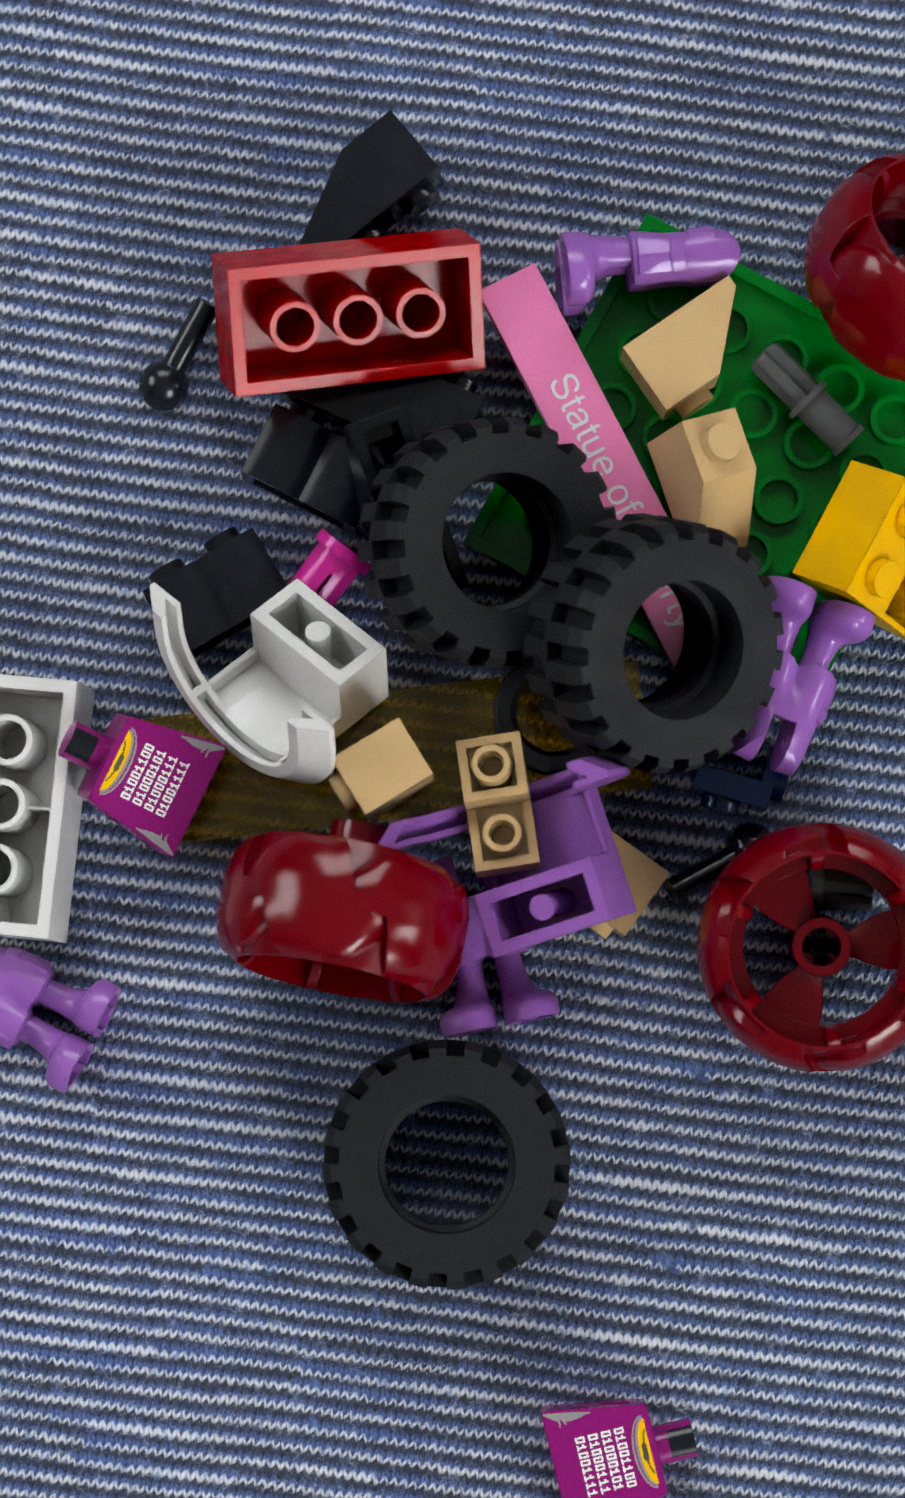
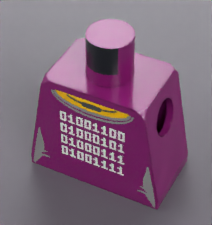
(143, 776)
(613, 1448)

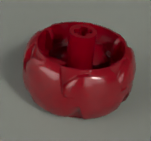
(855, 272)
(343, 914)
(787, 1020)

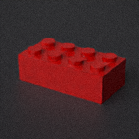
(348, 311)

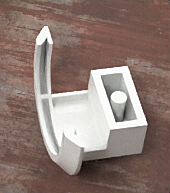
(290, 691)

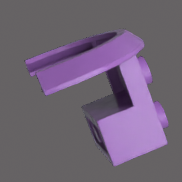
(580, 863)

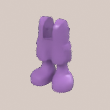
(645, 259)
(805, 689)
(29, 982)
(519, 996)

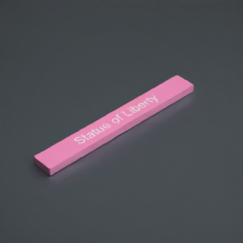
(579, 412)

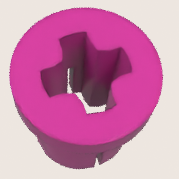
(330, 567)

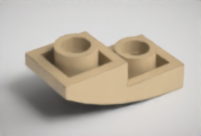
(498, 804)

